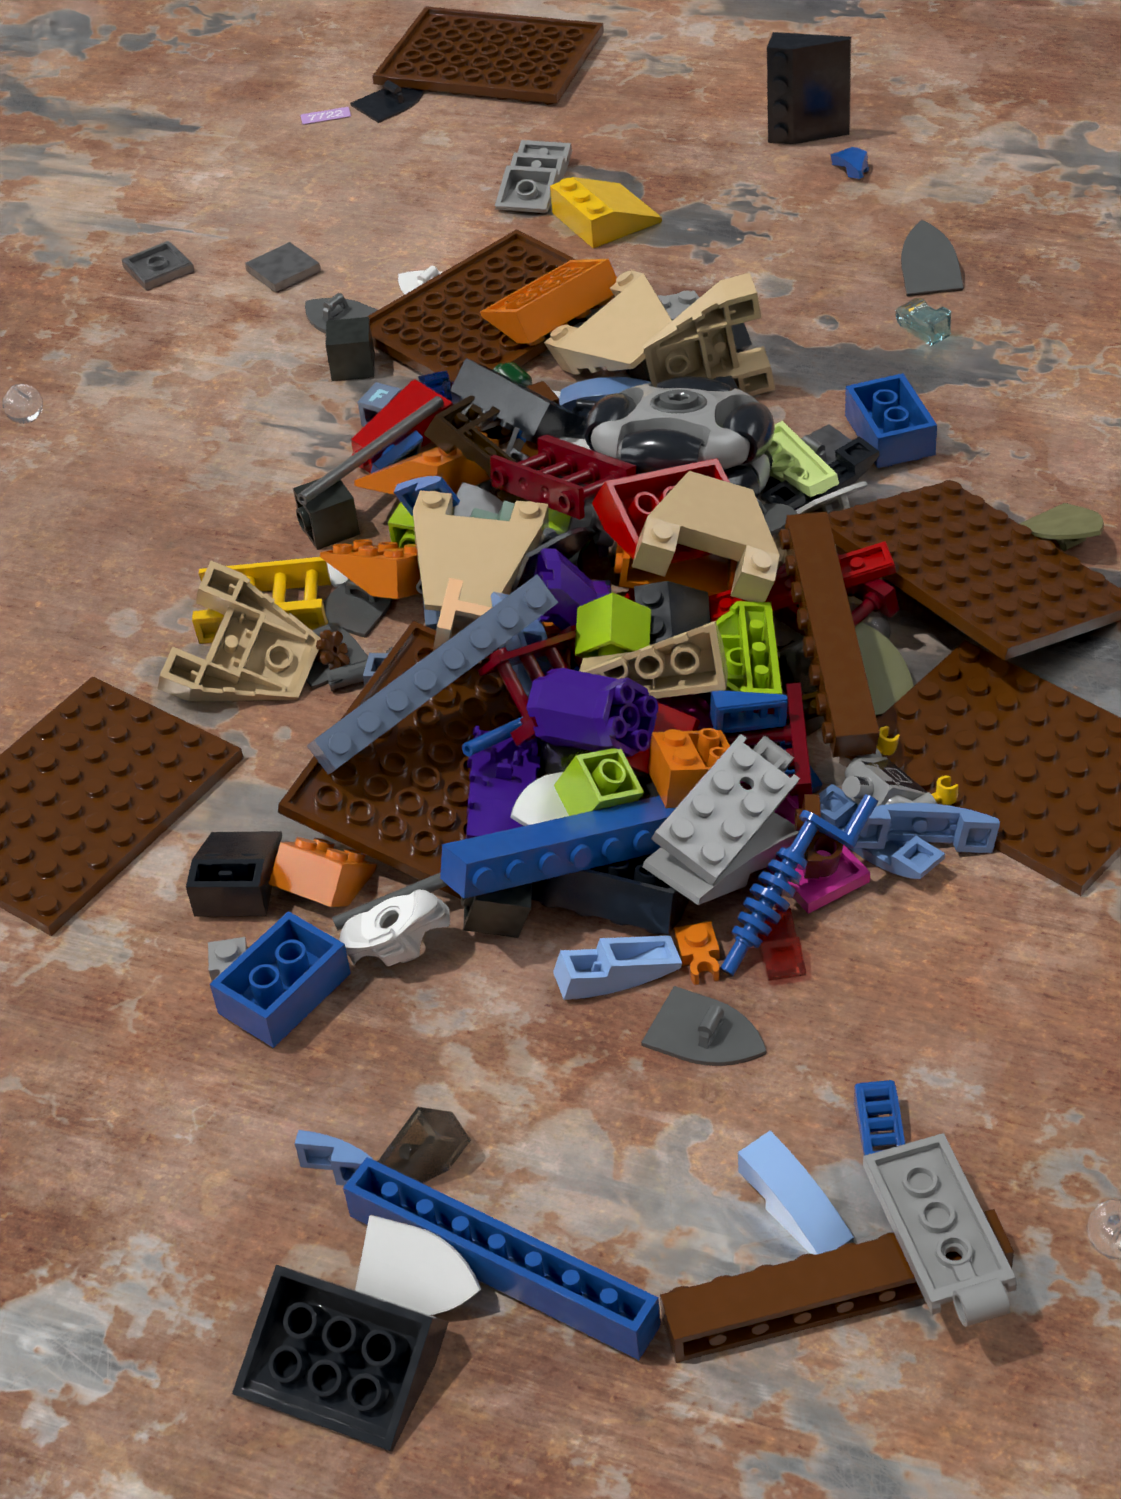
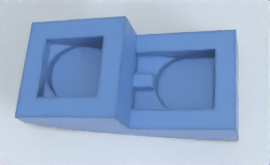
(328, 1153)

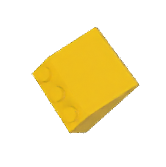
(600, 210)

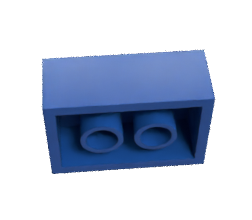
(891, 419)
(280, 979)

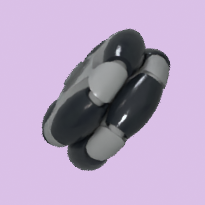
(685, 424)

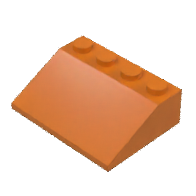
(553, 300)
(434, 462)

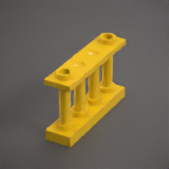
(276, 577)

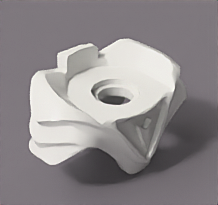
(405, 924)

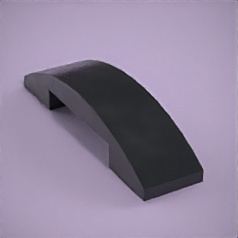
(850, 464)

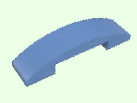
(596, 389)
(931, 822)
(903, 858)

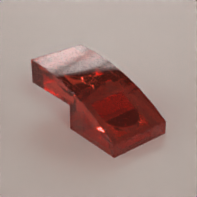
(782, 949)

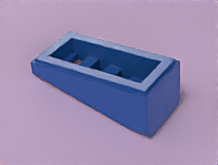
(727, 708)
(878, 1099)

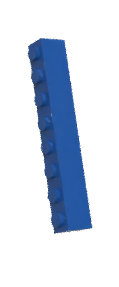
(552, 847)
(512, 1259)

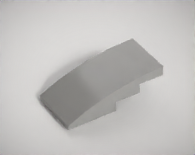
(531, 173)
(756, 855)

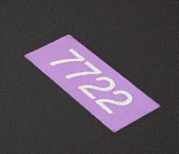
(325, 115)

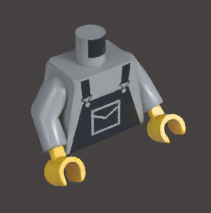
(888, 783)

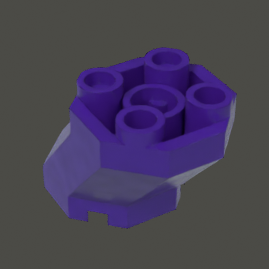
(568, 587)
(592, 711)

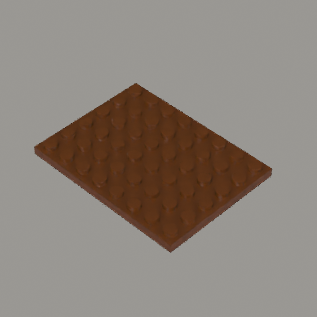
(490, 54)
(442, 320)
(980, 568)
(1019, 755)
(413, 781)
(92, 795)

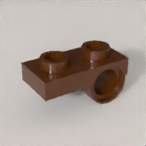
(817, 864)

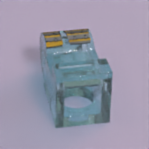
(924, 320)

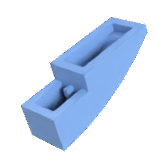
(615, 965)
(792, 1195)

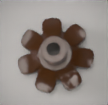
(331, 649)

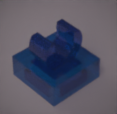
(438, 382)

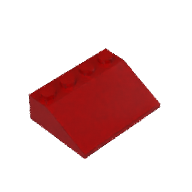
(627, 502)

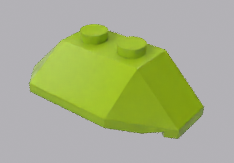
(750, 648)

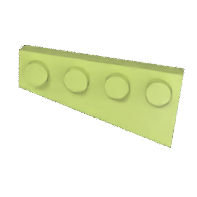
(799, 463)

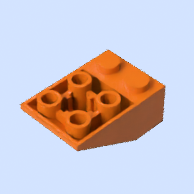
(377, 569)

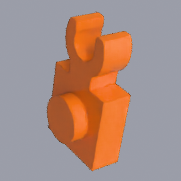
(699, 949)

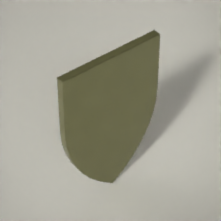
(1066, 524)
(884, 668)

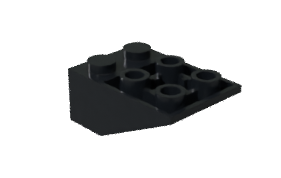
(233, 874)

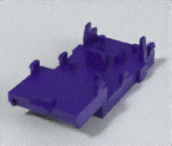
(496, 782)

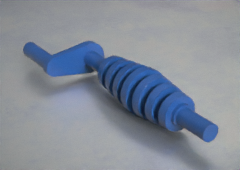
(785, 871)

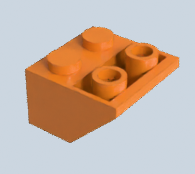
(681, 760)
(320, 871)

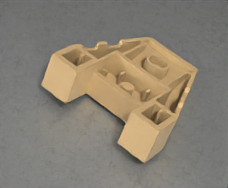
(614, 333)
(703, 341)
(717, 520)
(472, 549)
(255, 652)

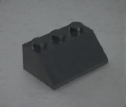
(673, 608)

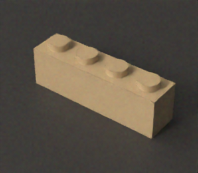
(672, 667)

